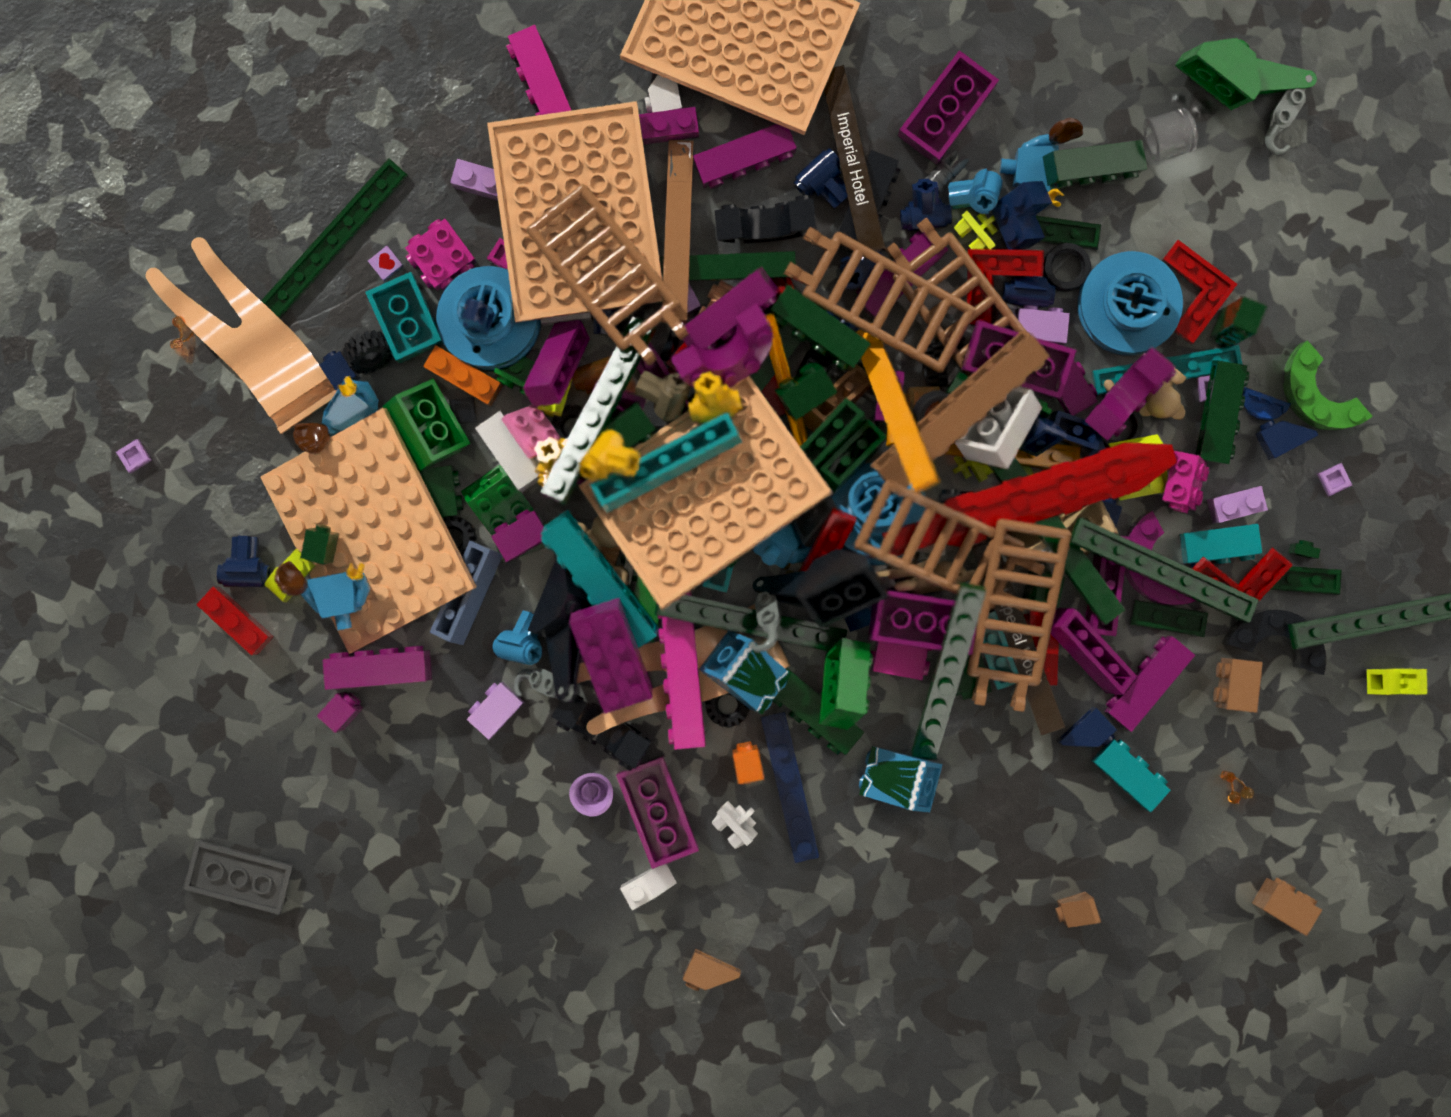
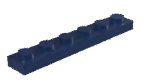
(790, 787)

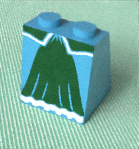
(745, 674)
(900, 779)

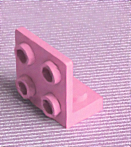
(529, 427)

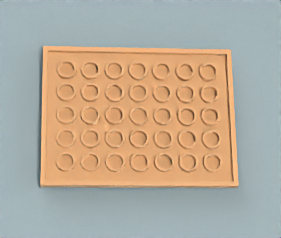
(745, 52)
(539, 165)
(719, 507)
(384, 518)

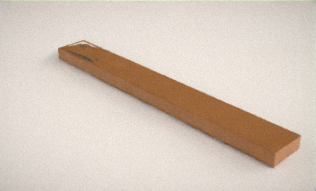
(678, 223)

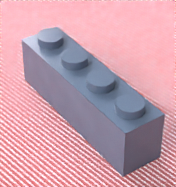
(458, 615)

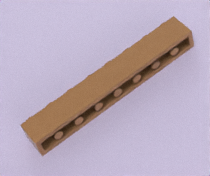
(969, 402)

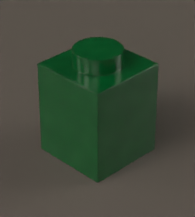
(319, 544)

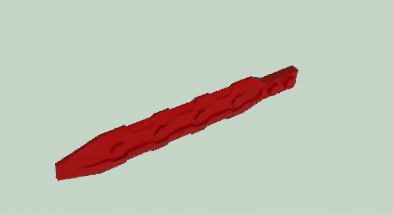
(1051, 492)

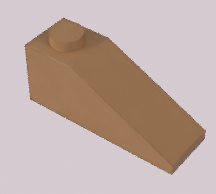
(850, 385)

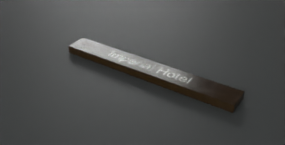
(853, 160)
(1041, 696)

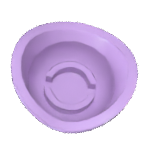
(591, 794)

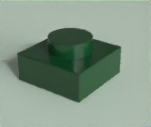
(1304, 549)

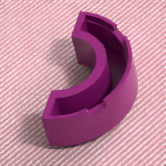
(736, 357)
(1130, 393)
(1145, 533)

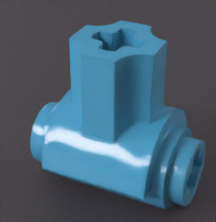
(979, 193)
(519, 644)

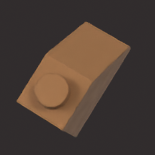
(1077, 910)
(708, 972)

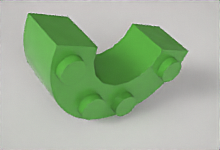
(1306, 398)

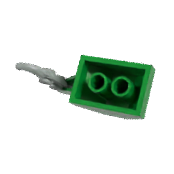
(1236, 77)

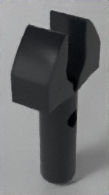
(671, 343)

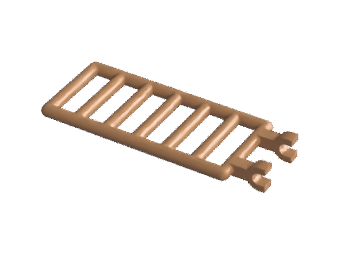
(939, 243)
(627, 247)
(874, 329)
(953, 517)
(1022, 681)

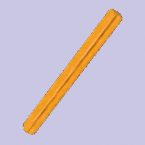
(782, 372)

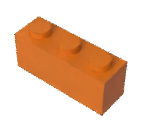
(463, 375)
(747, 763)

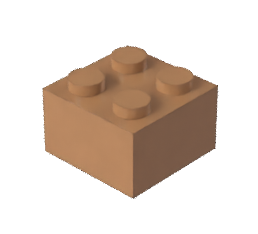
(1238, 684)
(1282, 903)

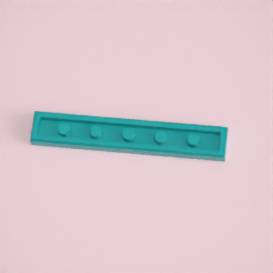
(1190, 365)

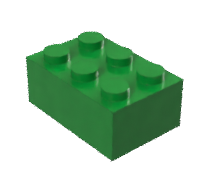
(427, 424)
(845, 684)

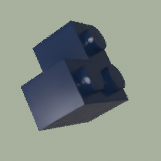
(1017, 213)

